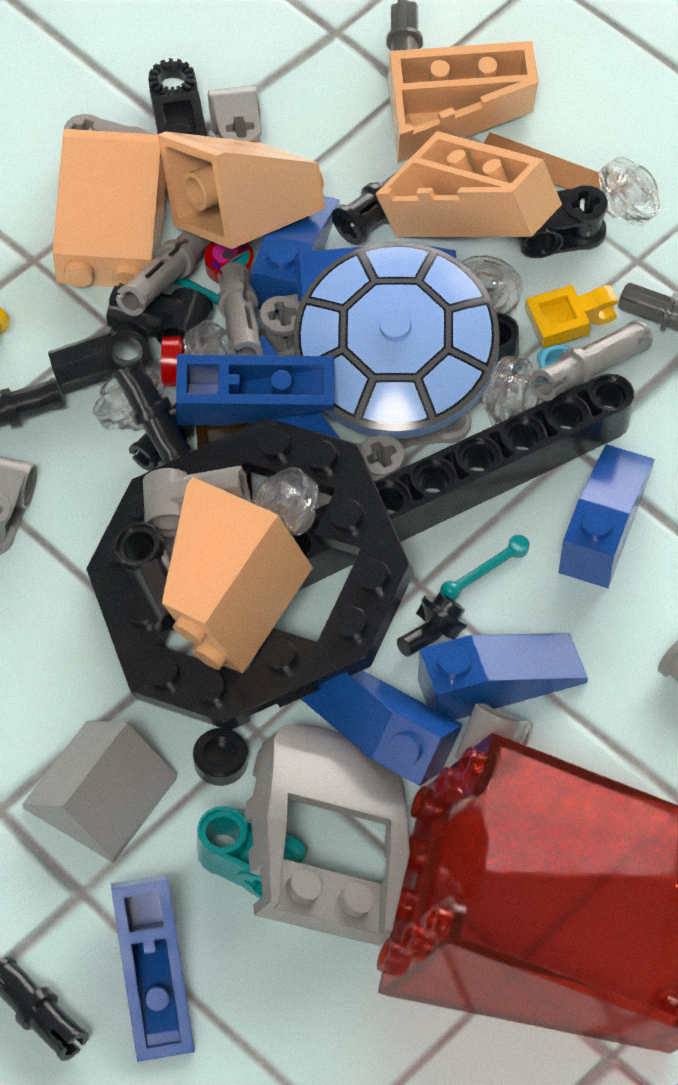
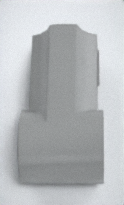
(166, 489)

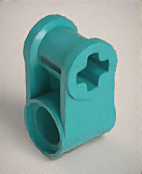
(233, 861)

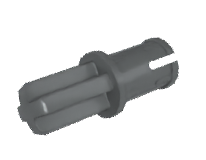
(404, 27)
(650, 305)

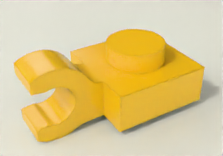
(565, 316)

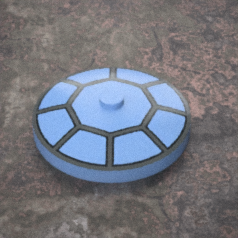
(406, 337)

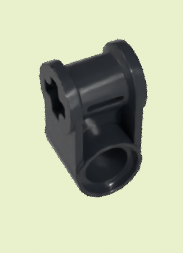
(567, 226)

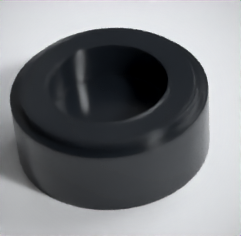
(220, 757)

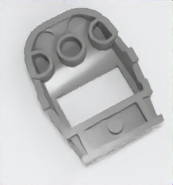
(335, 775)

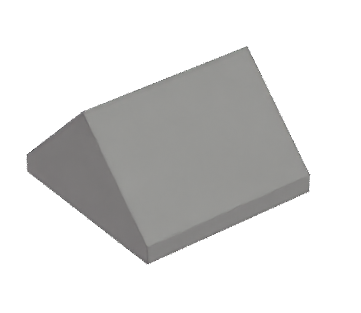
(102, 787)

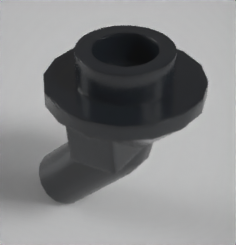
(440, 617)

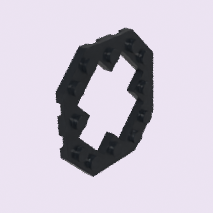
(285, 664)

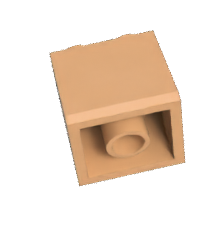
(236, 187)
(108, 207)
(230, 575)

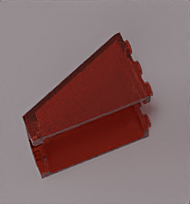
(540, 899)

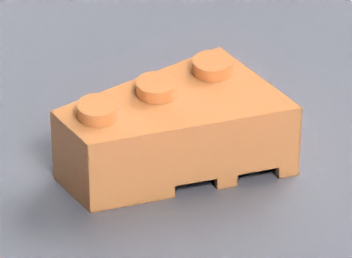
(458, 90)
(468, 191)

